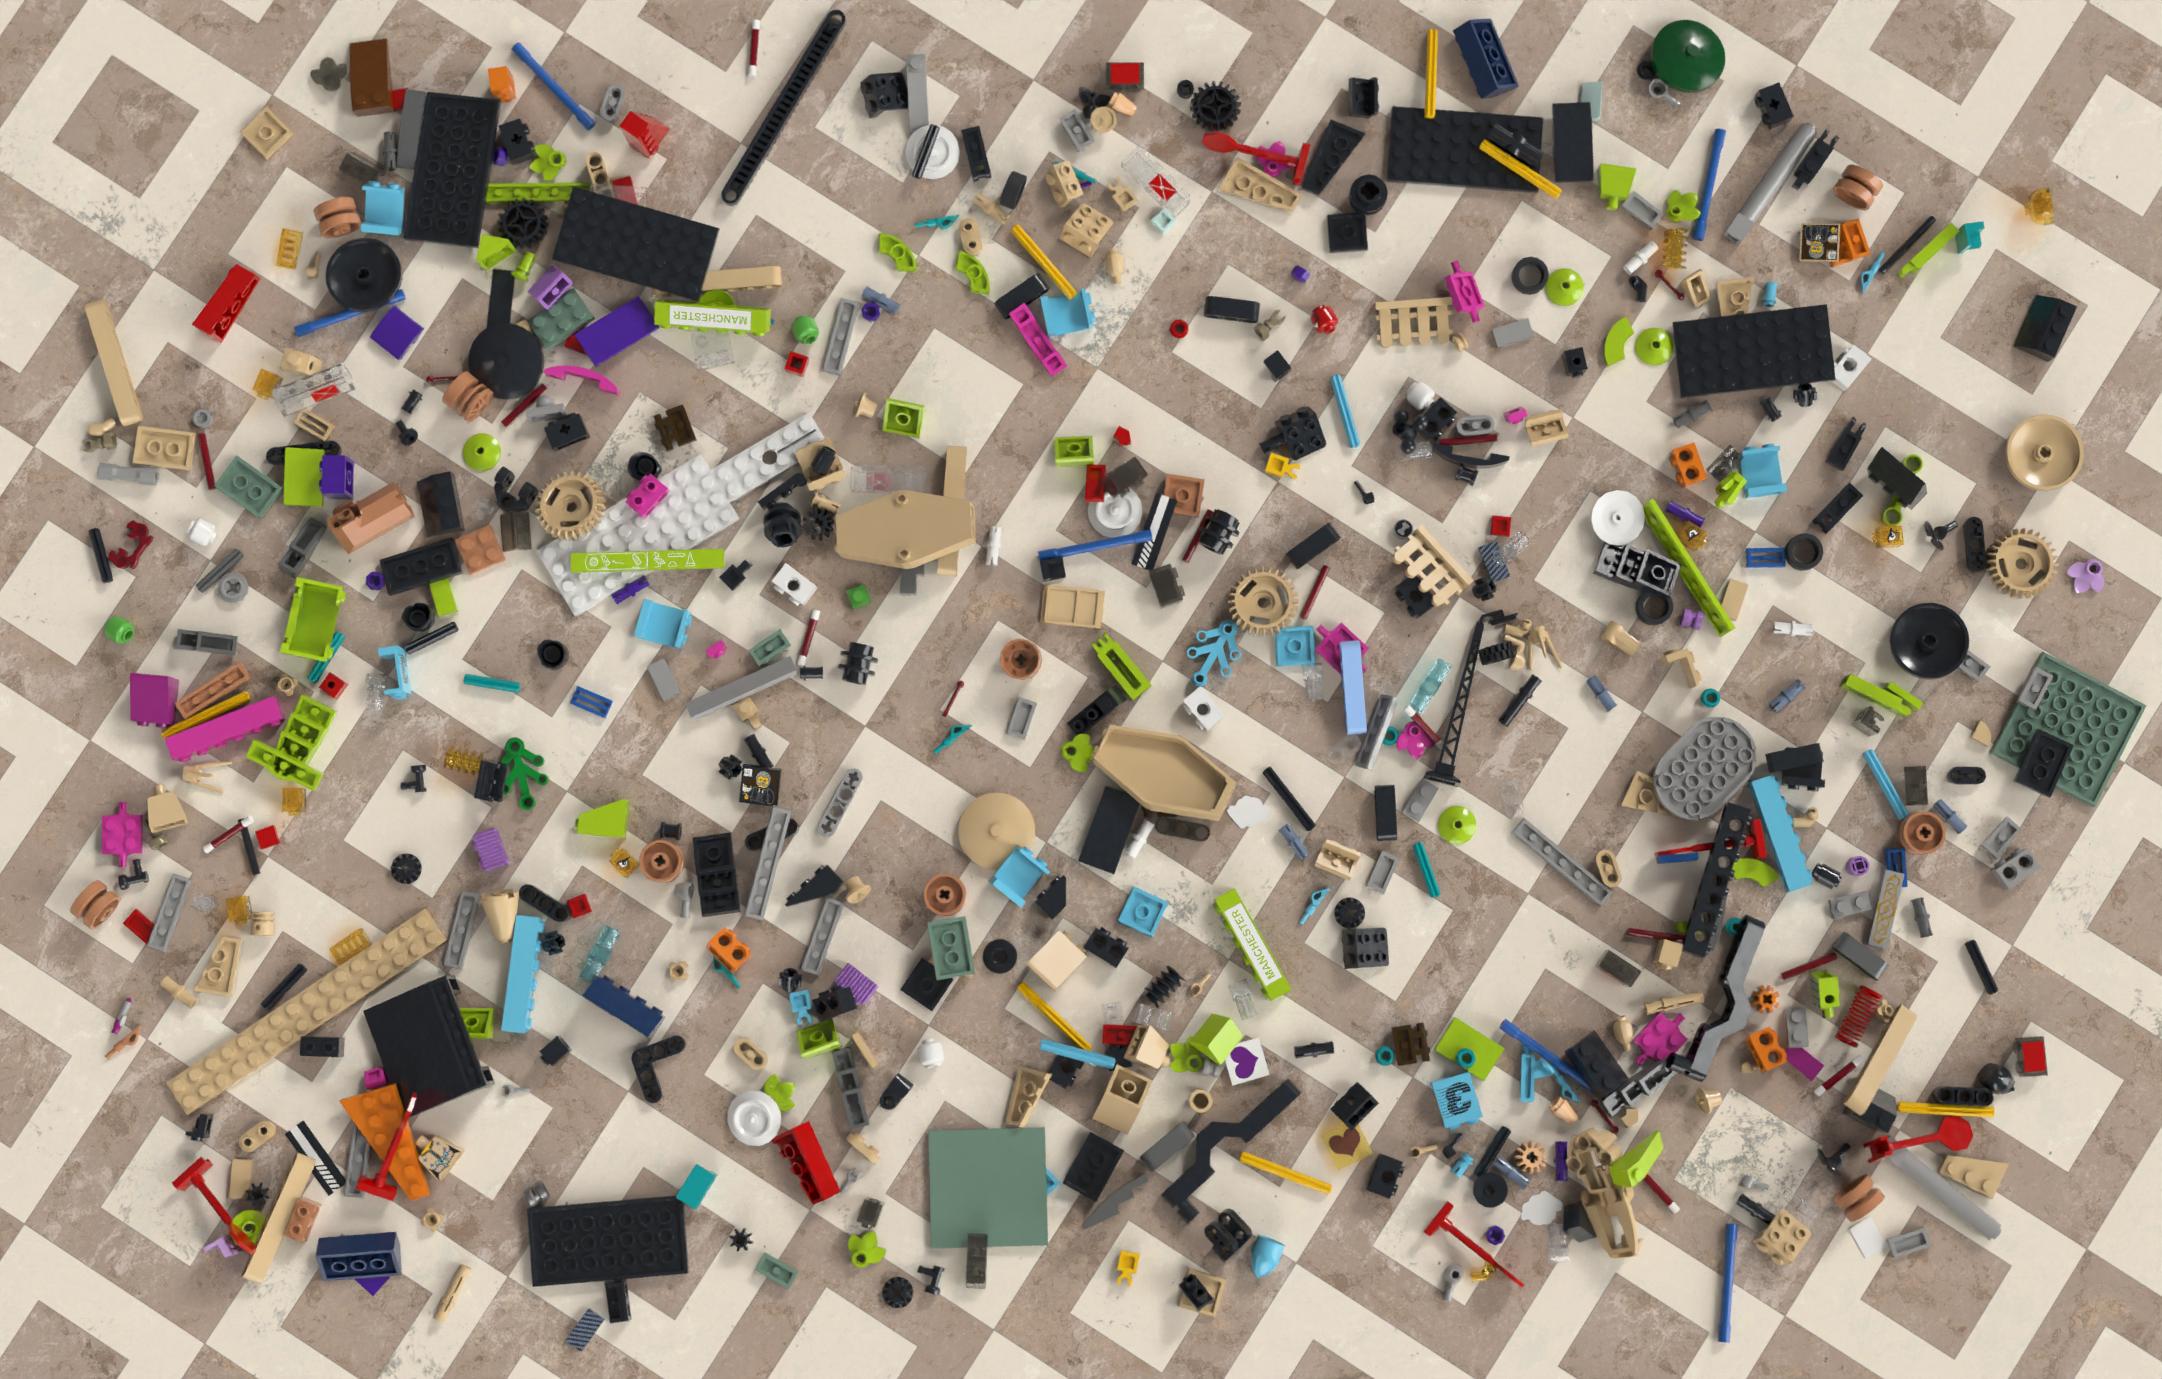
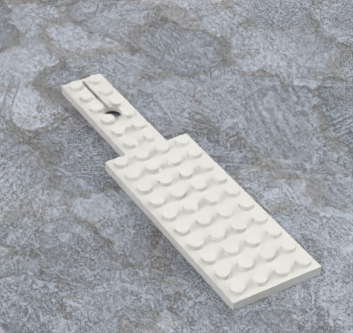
(686, 517)

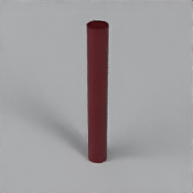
(523, 405)
(1469, 440)
(206, 461)
(1194, 543)
(1315, 591)
(1654, 935)
(1808, 966)

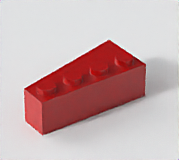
(643, 132)
(226, 303)

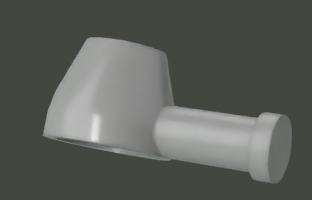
(1662, 87)
(685, 892)
(1452, 1281)

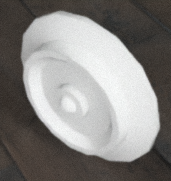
(943, 155)
(1117, 515)
(1617, 517)
(754, 1118)

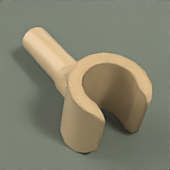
(313, 273)
(1198, 986)
(1747, 1068)
(1423, 1150)

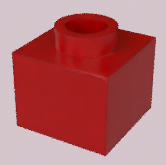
(797, 358)
(338, 689)

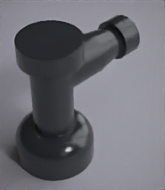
(418, 785)
(140, 876)
(935, 1273)

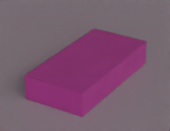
(1804, 1062)

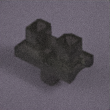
(1724, 463)

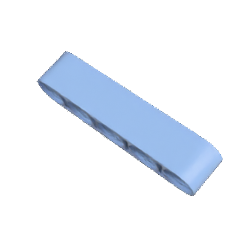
(1353, 687)

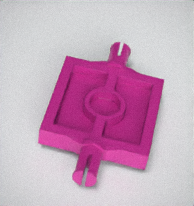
(1464, 292)
(1329, 646)
(122, 834)
(1659, 1038)

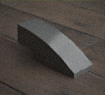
(302, 547)
(909, 580)
(206, 642)

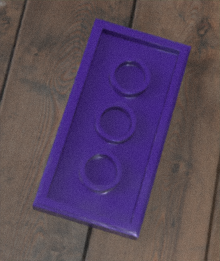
(616, 331)

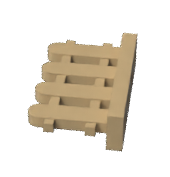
(1422, 320)
(1442, 562)

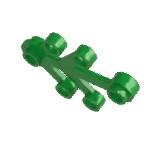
(521, 770)

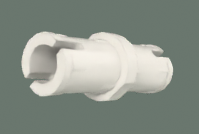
(1640, 257)
(993, 546)
(1792, 628)
(1139, 838)

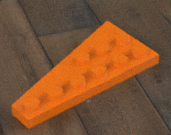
(378, 1117)

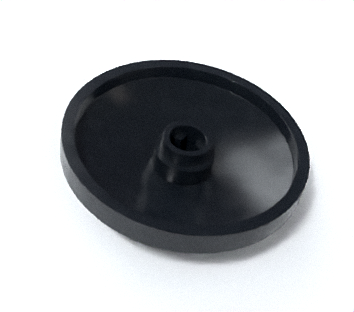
(364, 275)
(506, 360)
(1929, 641)

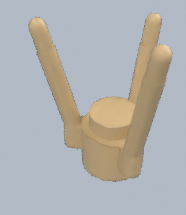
(1540, 636)
(193, 774)

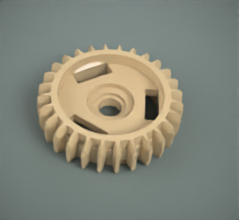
(570, 492)
(2035, 559)
(1265, 587)

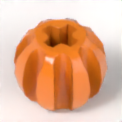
(1771, 999)

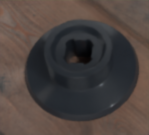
(1008, 961)
(1499, 1194)

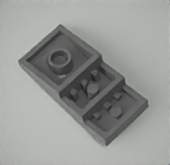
(1109, 1206)

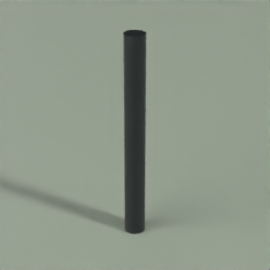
(1907, 244)

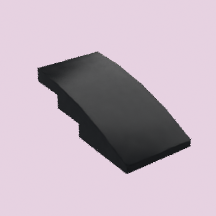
(1572, 142)
(1637, 569)
(1109, 830)
(716, 874)

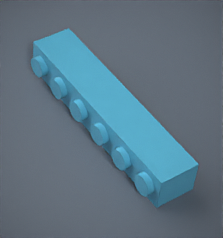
(1780, 833)
(522, 974)

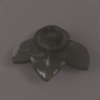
(329, 71)

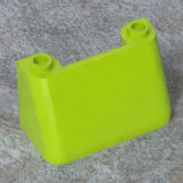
(312, 620)

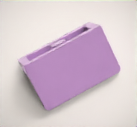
(226, 1246)

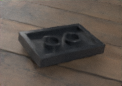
(2043, 763)
(1093, 1166)

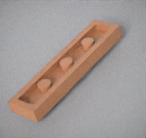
(213, 690)

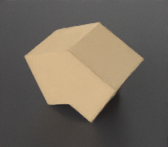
(1630, 1117)

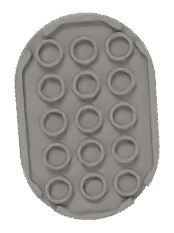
(1704, 768)

